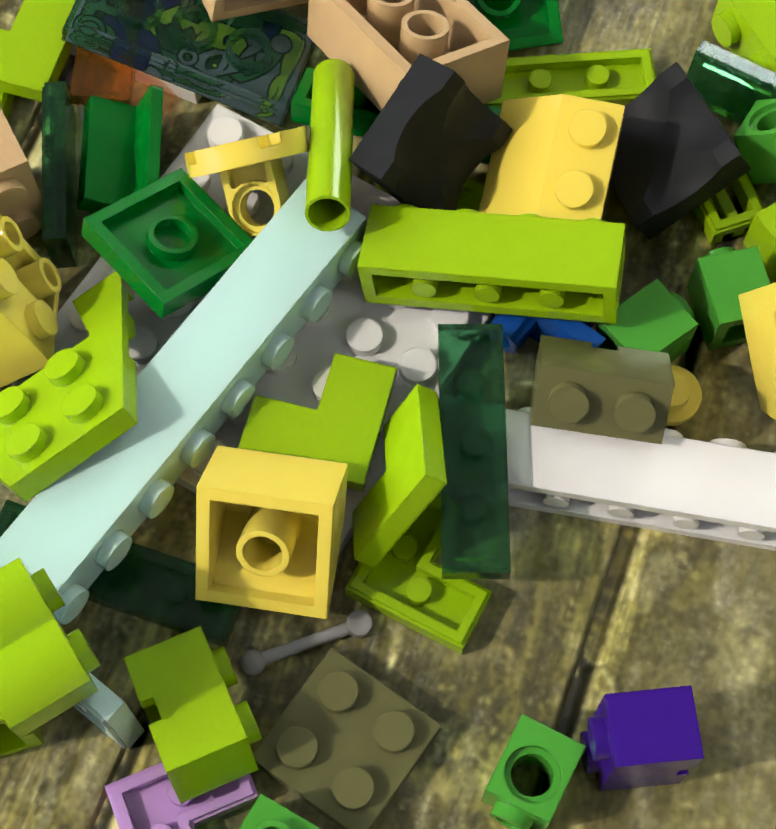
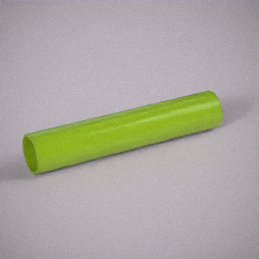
(330, 146)

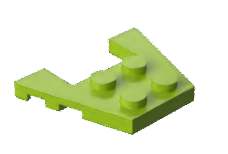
(76, 400)

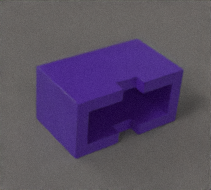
(642, 738)

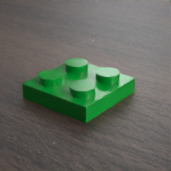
(167, 241)

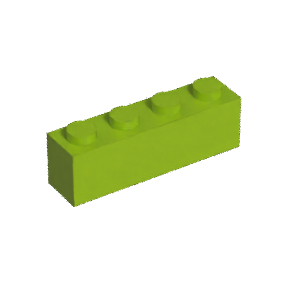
(493, 263)

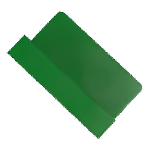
(119, 148)

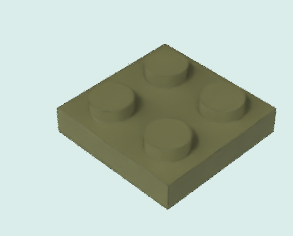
(346, 743)

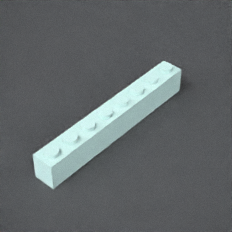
(184, 399)

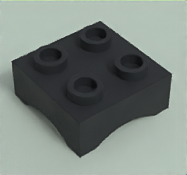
(429, 138)
(671, 154)

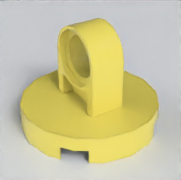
(249, 167)

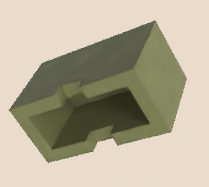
(601, 390)

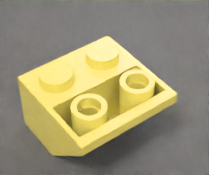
(27, 305)

